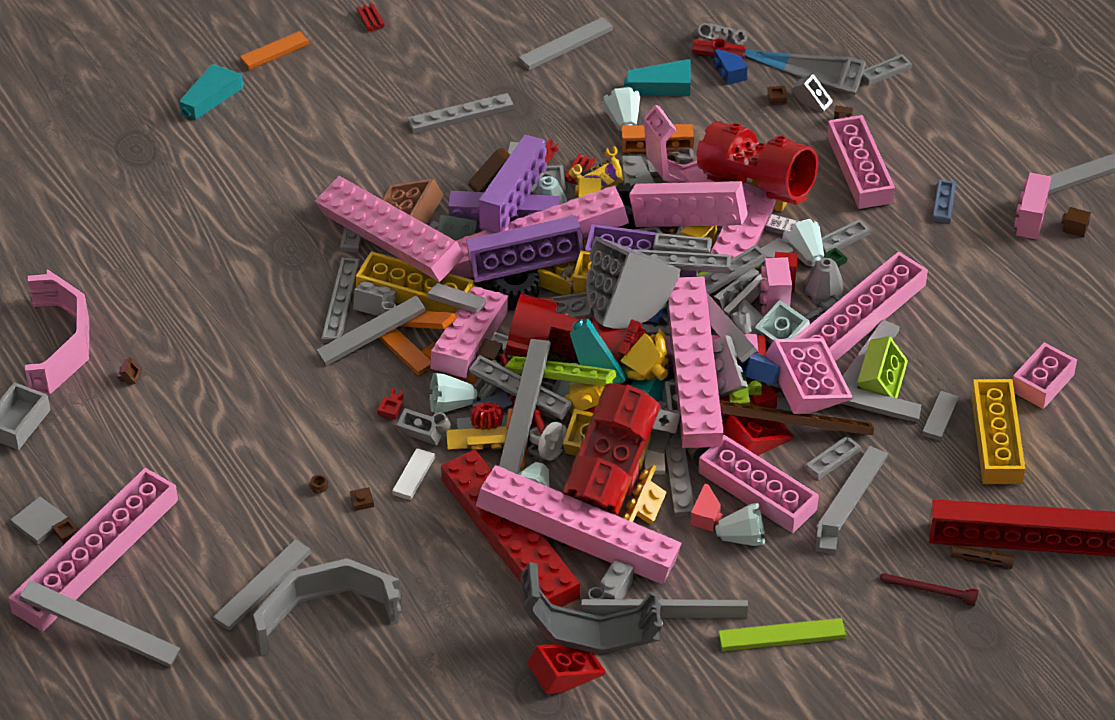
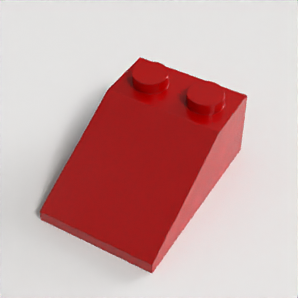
(756, 434)
(563, 667)

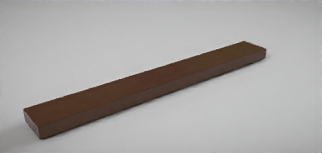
(800, 419)

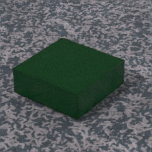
(836, 256)

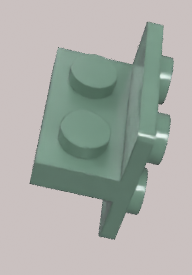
(456, 227)

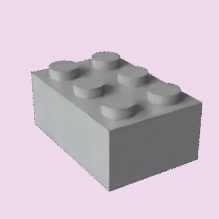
(21, 414)

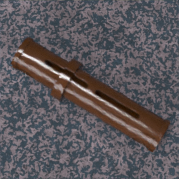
(991, 558)

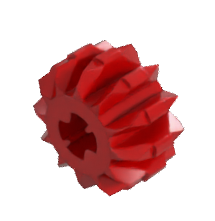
(486, 416)

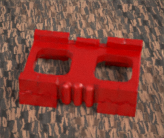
(634, 334)

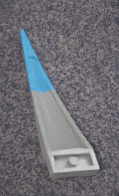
(831, 71)

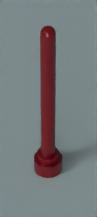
(969, 596)

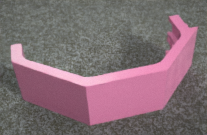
(657, 132)
(54, 291)

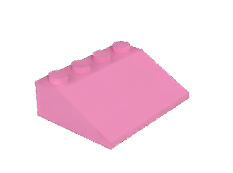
(808, 374)

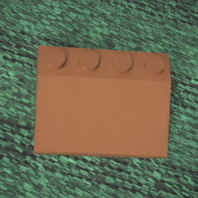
(415, 198)

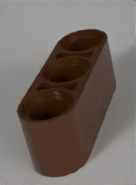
(488, 171)

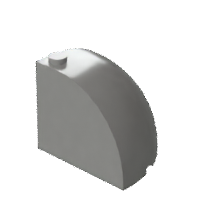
(626, 284)

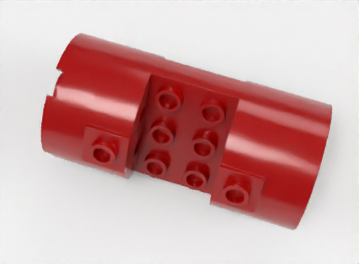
(779, 167)
(539, 320)
(612, 447)

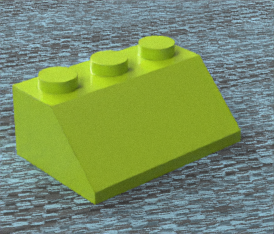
(883, 367)

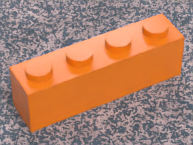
(634, 138)

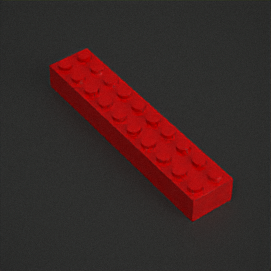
(1022, 527)
(510, 540)

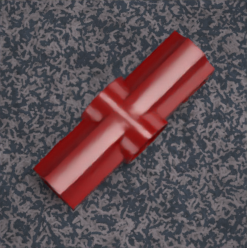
(708, 48)

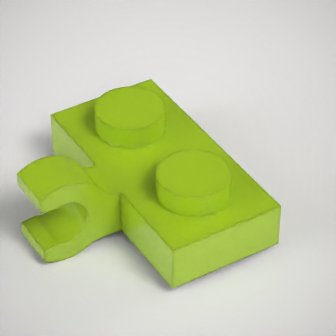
(742, 395)

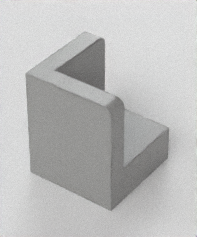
(827, 537)

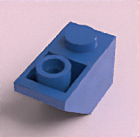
(730, 66)
(760, 368)

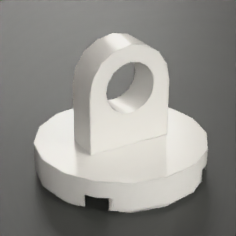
(550, 441)

